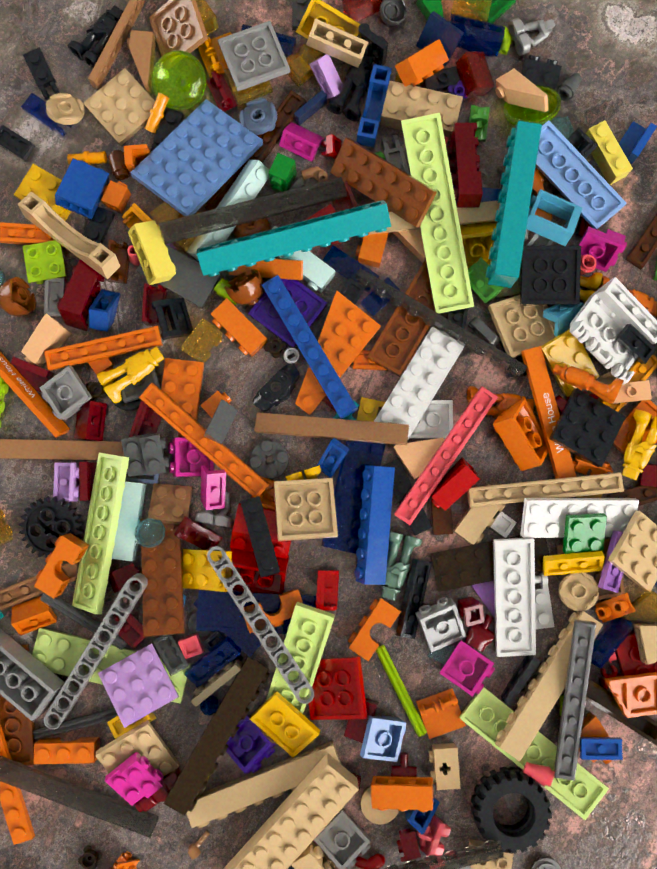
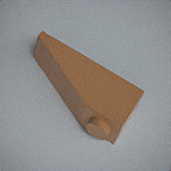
(143, 48)

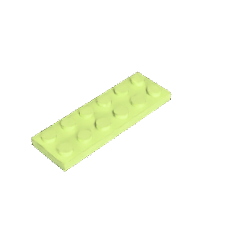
(306, 643)

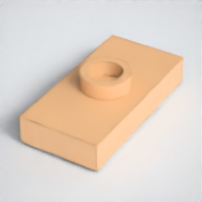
(634, 392)

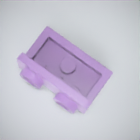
(66, 481)

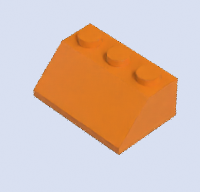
(522, 435)

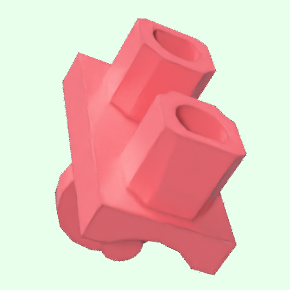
(430, 839)

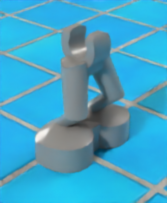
(522, 39)
(220, 519)

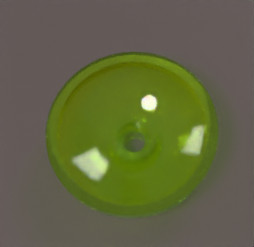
(169, 73)
(514, 113)

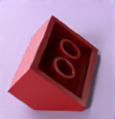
(240, 536)
(247, 568)

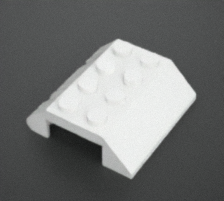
(603, 320)

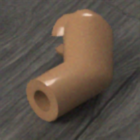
(316, 173)

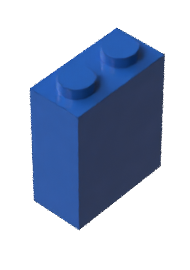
(81, 188)

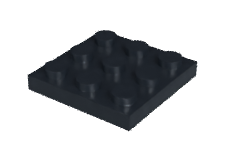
(550, 275)
(587, 427)

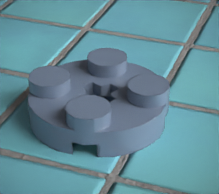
(263, 124)

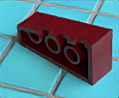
(465, 165)
(79, 295)

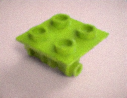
(44, 261)

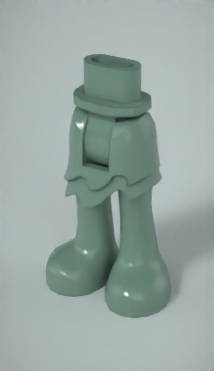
(397, 572)

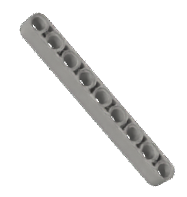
(262, 634)
(91, 659)

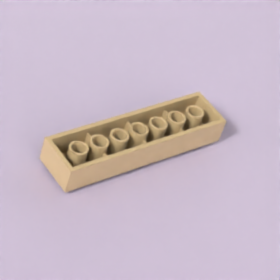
(298, 818)

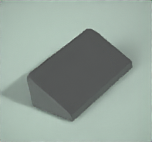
(221, 422)

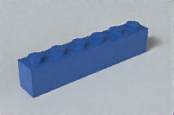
(374, 525)

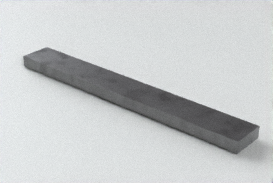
(574, 699)

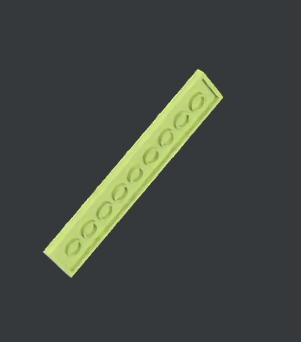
(441, 224)

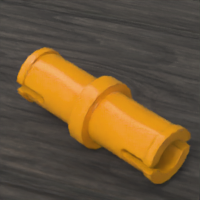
(157, 112)
(89, 157)

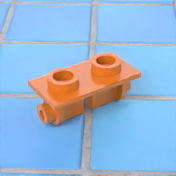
(582, 466)

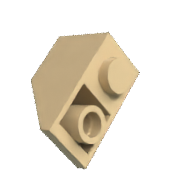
(313, 858)

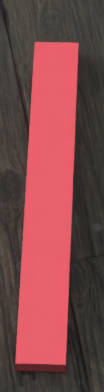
(445, 455)

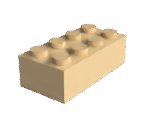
(413, 102)

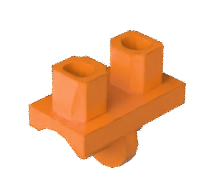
(614, 607)

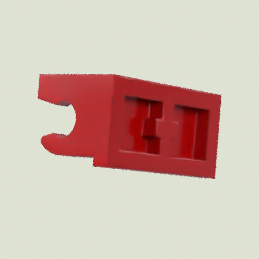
(327, 589)

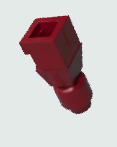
(159, 796)

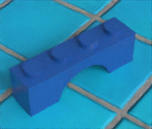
(374, 105)

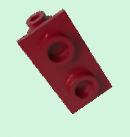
(221, 91)

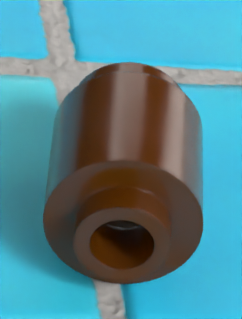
(117, 165)

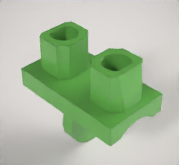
(480, 116)

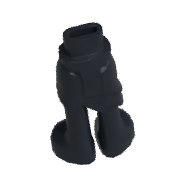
(100, 32)
(357, 80)

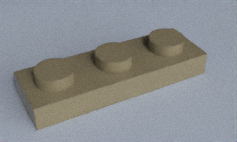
(216, 682)

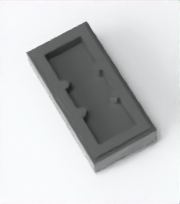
(170, 654)

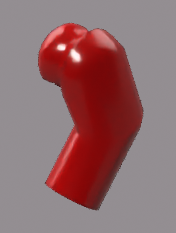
(373, 862)

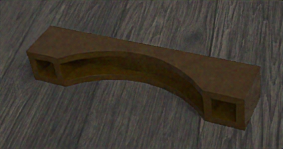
(605, 701)

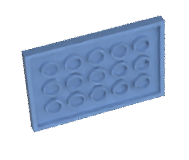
(197, 158)

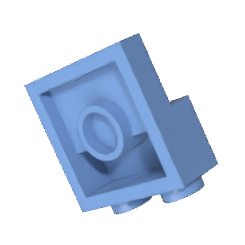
(383, 738)

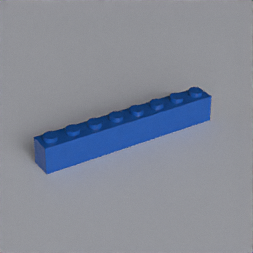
(309, 347)

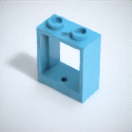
(557, 207)

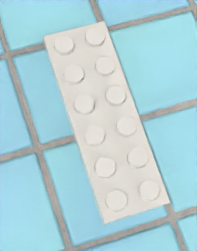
(420, 380)
(548, 515)
(514, 597)

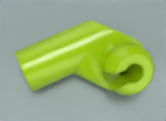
(507, 39)

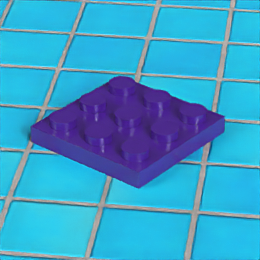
(307, 302)

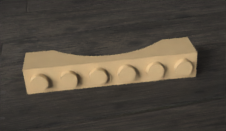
(89, 251)

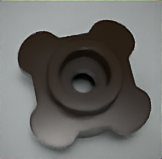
(275, 351)
(91, 386)
(85, 862)

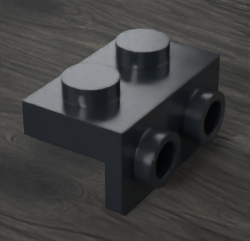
(541, 72)

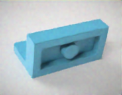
(562, 316)

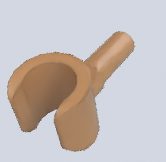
(193, 849)

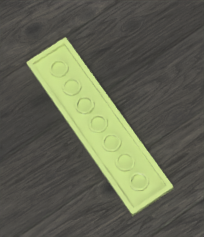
(100, 532)
(62, 651)
(489, 715)

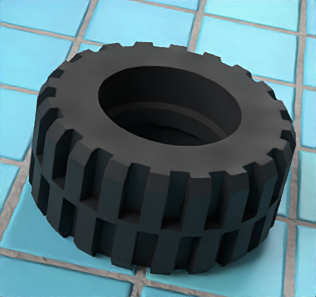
(526, 831)

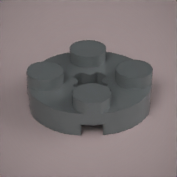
(266, 449)

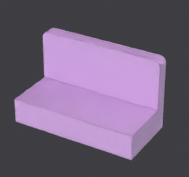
(327, 76)

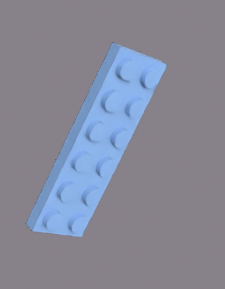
(576, 177)

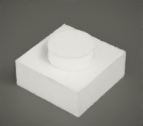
(503, 524)

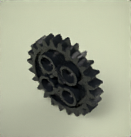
(61, 513)

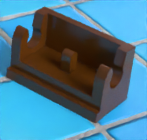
(121, 273)

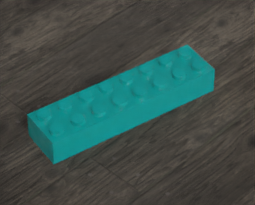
(514, 204)

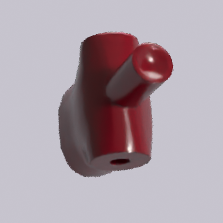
(479, 635)
(403, 769)

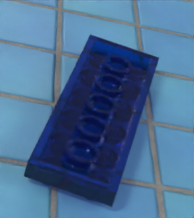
(348, 493)
(220, 613)

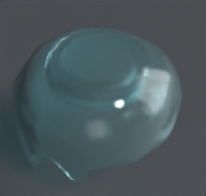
(150, 533)

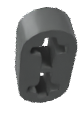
(483, 331)

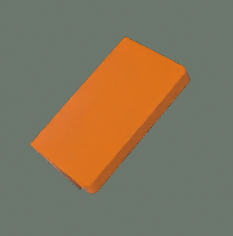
(135, 155)
(31, 616)

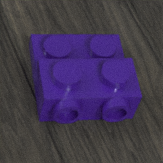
(250, 746)

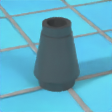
(569, 86)

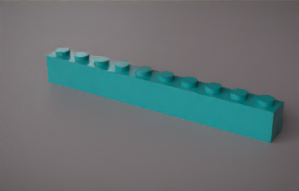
(293, 238)

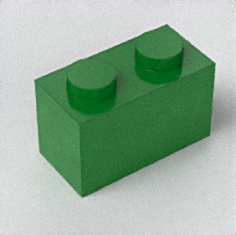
(282, 173)

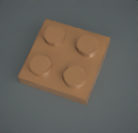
(170, 503)

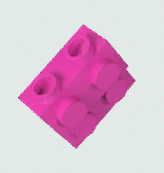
(602, 246)
(187, 459)
(467, 668)
(135, 779)

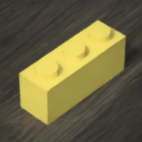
(608, 153)
(152, 252)

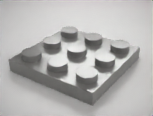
(253, 56)

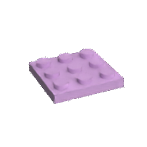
(138, 685)

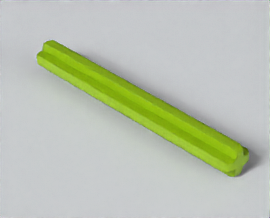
(401, 691)

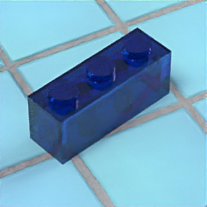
(479, 35)

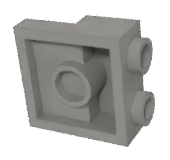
(65, 393)
(440, 623)
(343, 841)

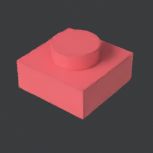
(191, 646)

